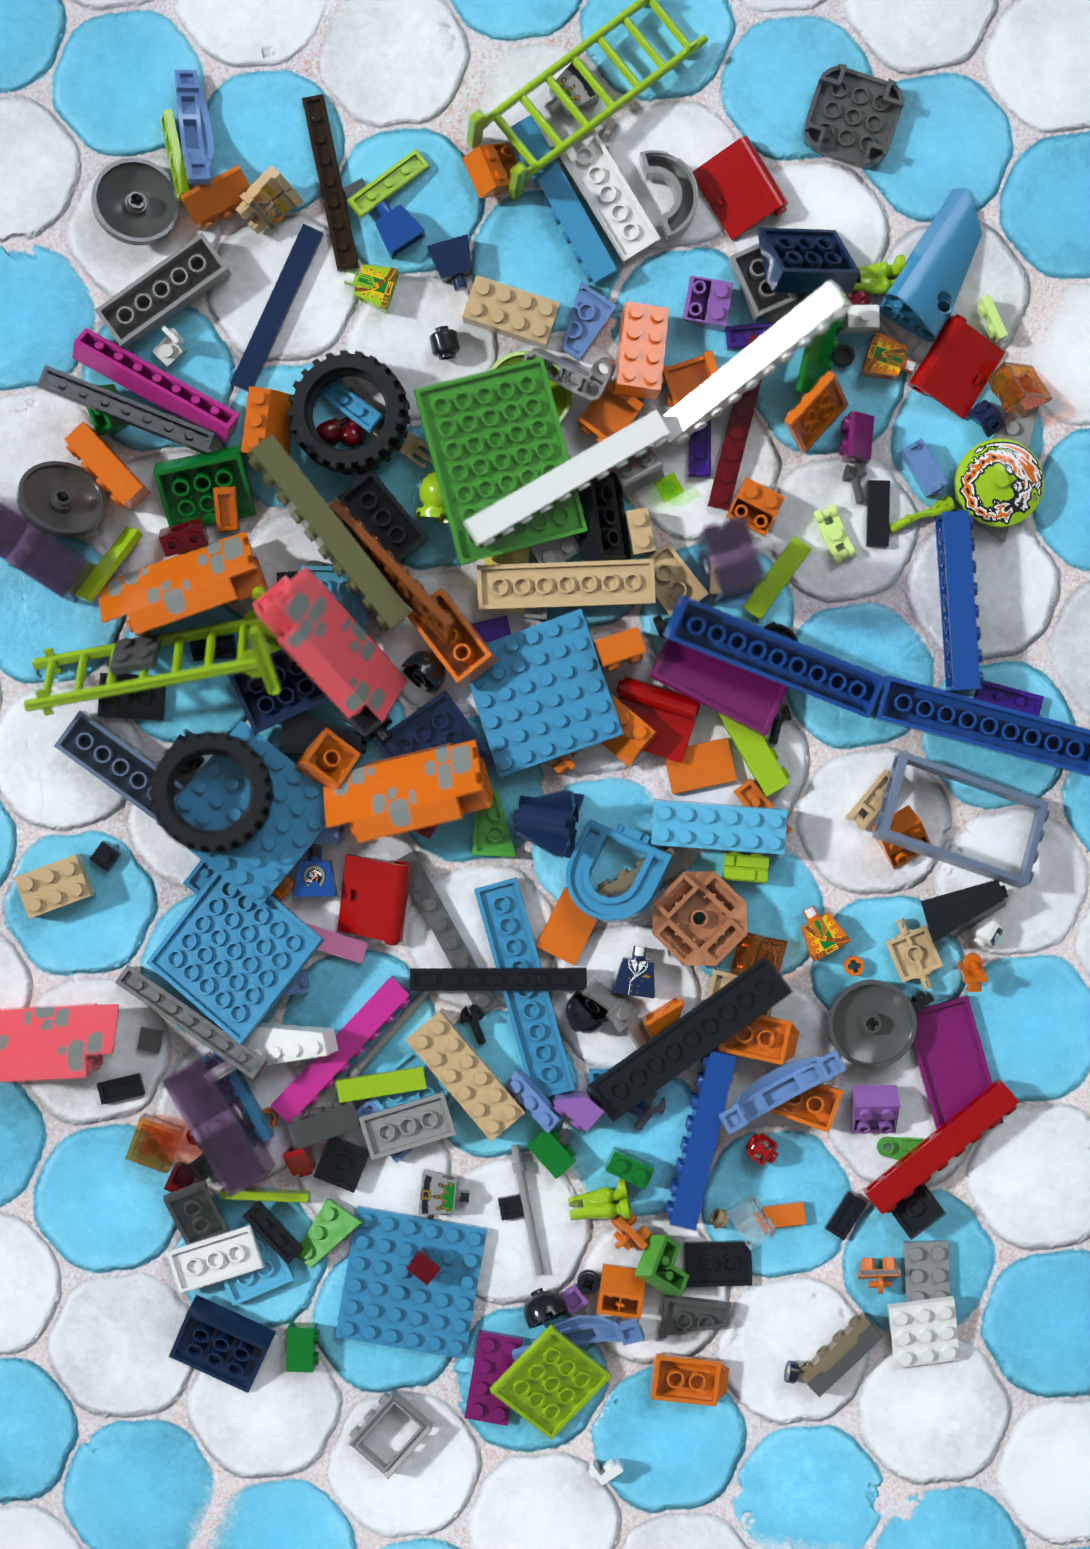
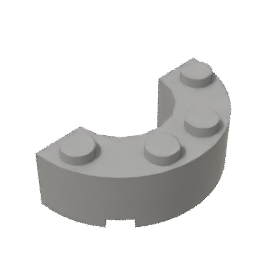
(682, 182)

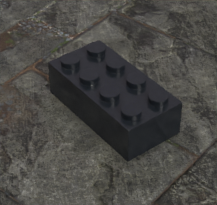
(383, 516)

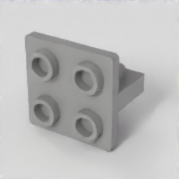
(639, 472)

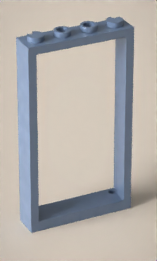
(889, 802)

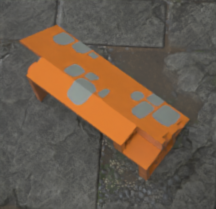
(183, 585)
(410, 791)

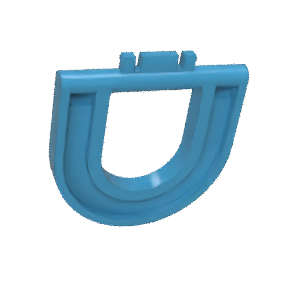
(643, 888)

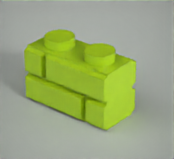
(745, 867)

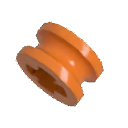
(857, 960)
(270, 1111)

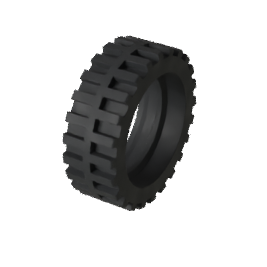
(316, 380)
(163, 792)

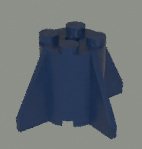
(549, 821)

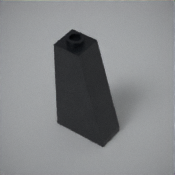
(303, 730)
(960, 910)

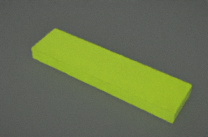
(174, 153)
(388, 183)
(108, 564)
(777, 578)
(381, 1084)
(269, 1195)

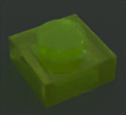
(669, 487)

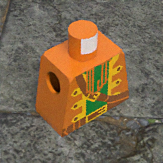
(886, 358)
(822, 933)

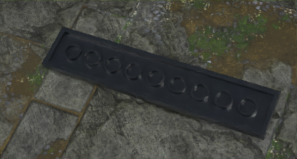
(690, 1038)

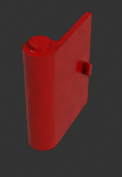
(743, 185)
(953, 365)
(663, 710)
(378, 899)

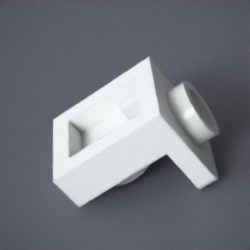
(609, 1470)

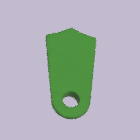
(899, 1146)

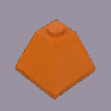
(328, 759)
(663, 1016)

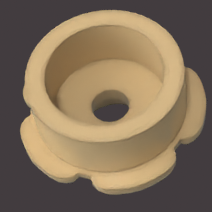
(718, 1218)

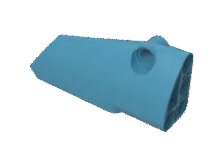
(935, 269)

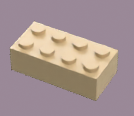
(511, 312)

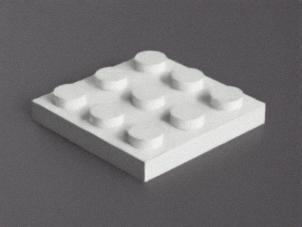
(923, 1332)

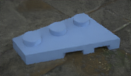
(587, 319)

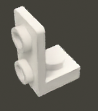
(170, 348)

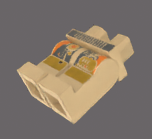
(268, 199)

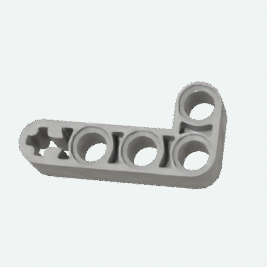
(585, 378)

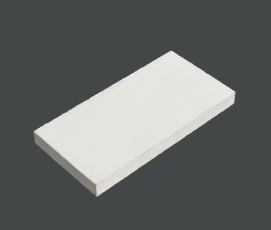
(215, 1259)

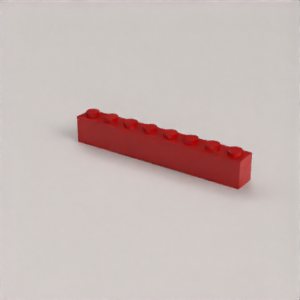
(941, 1146)

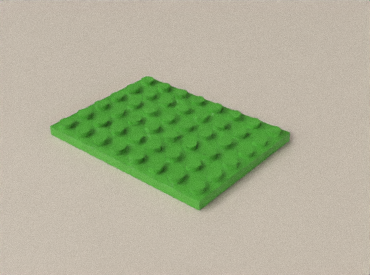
(490, 440)

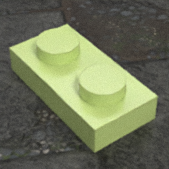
(989, 312)

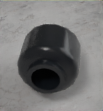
(444, 343)

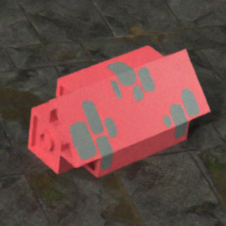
(330, 645)
(55, 1040)

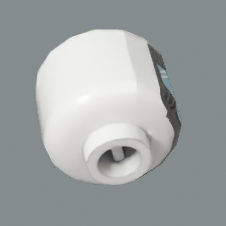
(987, 931)

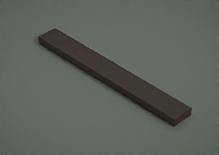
(330, 182)

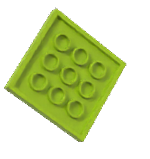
(550, 1382)

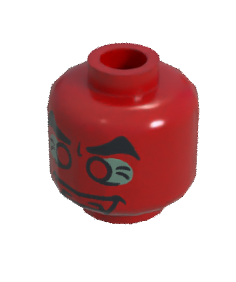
(762, 1149)

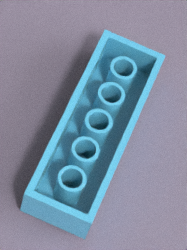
(719, 826)

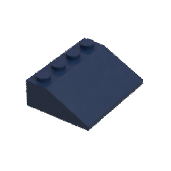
(805, 260)
(296, 695)
(222, 1343)

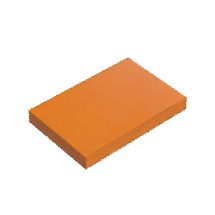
(702, 766)
(566, 930)

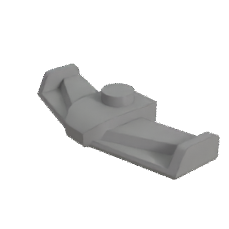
(621, 1011)

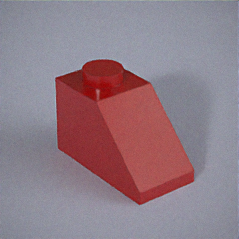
(299, 1161)

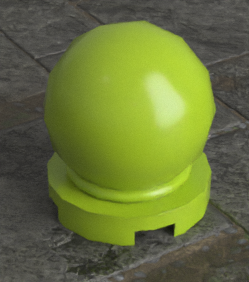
(431, 499)

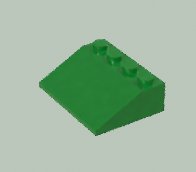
(816, 358)
(189, 482)

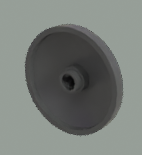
(135, 201)
(61, 499)
(872, 1023)

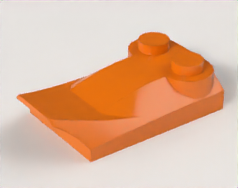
(765, 1040)
(812, 1107)
(688, 1379)

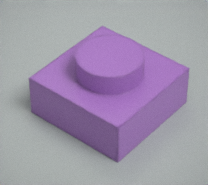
(574, 1298)

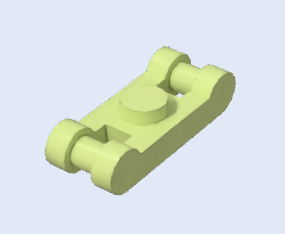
(834, 534)

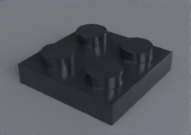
(342, 1164)
(918, 1211)

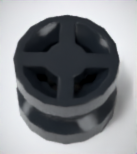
(586, 1277)

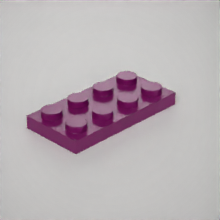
(491, 1361)

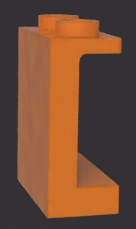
(687, 376)
(609, 414)

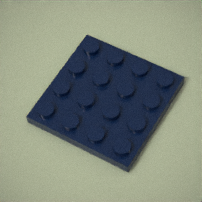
(432, 726)

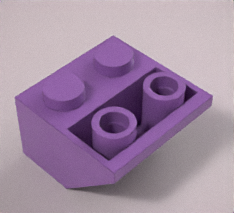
(708, 303)
(580, 1107)
(874, 1109)

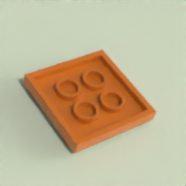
(816, 411)

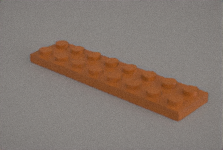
(398, 576)

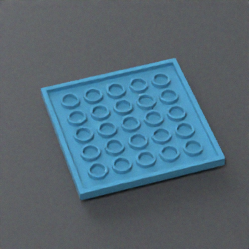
(544, 695)
(220, 798)
(234, 955)
(391, 1305)

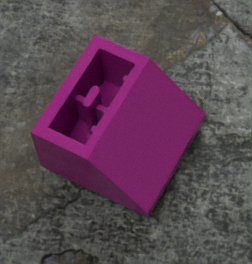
(857, 437)

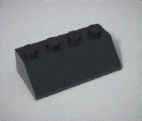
(605, 521)

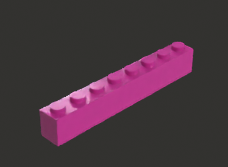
(154, 385)
(350, 1042)

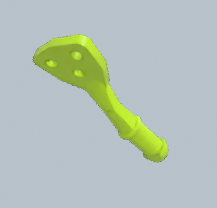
(942, 505)

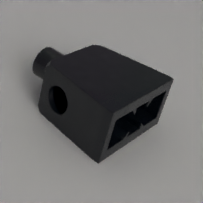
(369, 725)

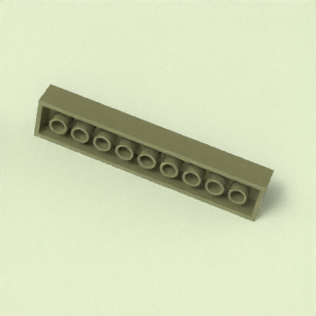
(328, 533)

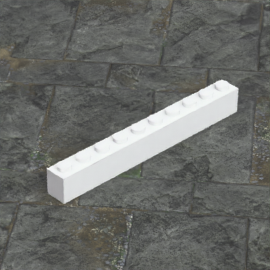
(756, 362)
(566, 478)

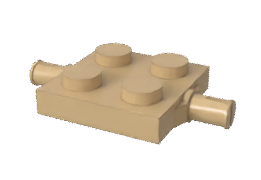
(913, 953)

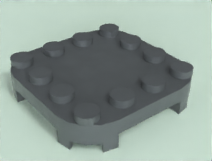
(853, 116)

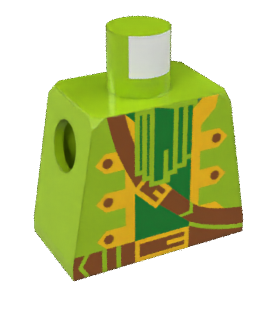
(374, 285)

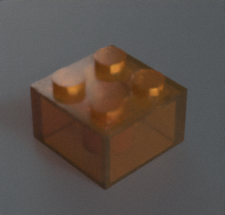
(155, 1143)

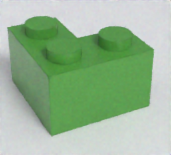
(658, 1267)

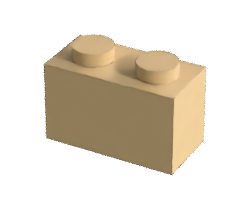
(640, 531)

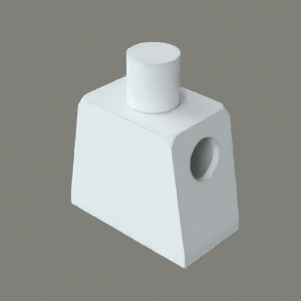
(861, 320)

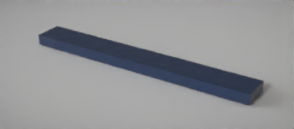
(277, 308)

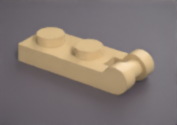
(870, 801)

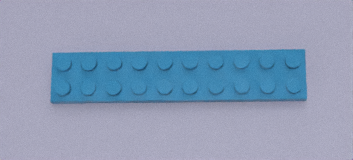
(528, 1010)

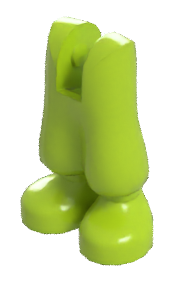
(875, 276)
(599, 1203)

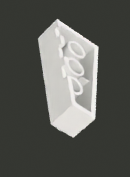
(291, 1042)

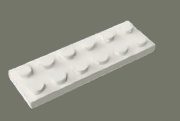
(609, 196)

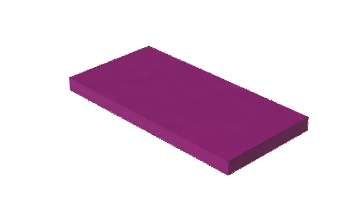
(720, 686)
(950, 1057)

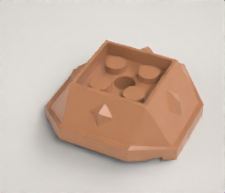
(713, 938)

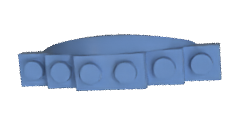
(194, 127)
(780, 1087)
(595, 1329)

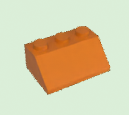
(216, 200)
(266, 416)
(636, 738)

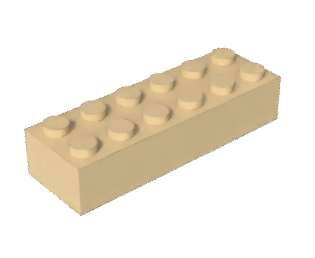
(465, 1075)

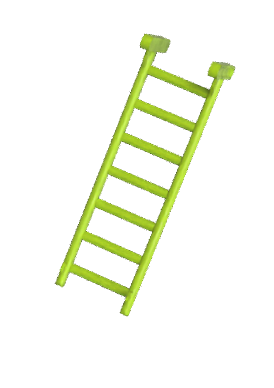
(520, 173)
(253, 662)

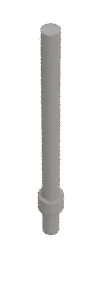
(391, 1031)
(519, 1168)

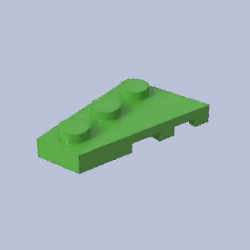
(491, 831)
(327, 1231)

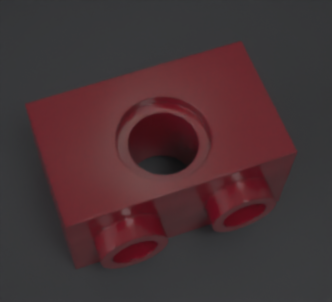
(183, 537)

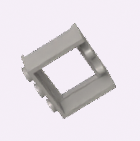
(374, 1416)

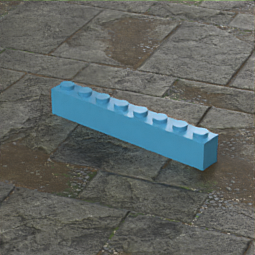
(566, 206)

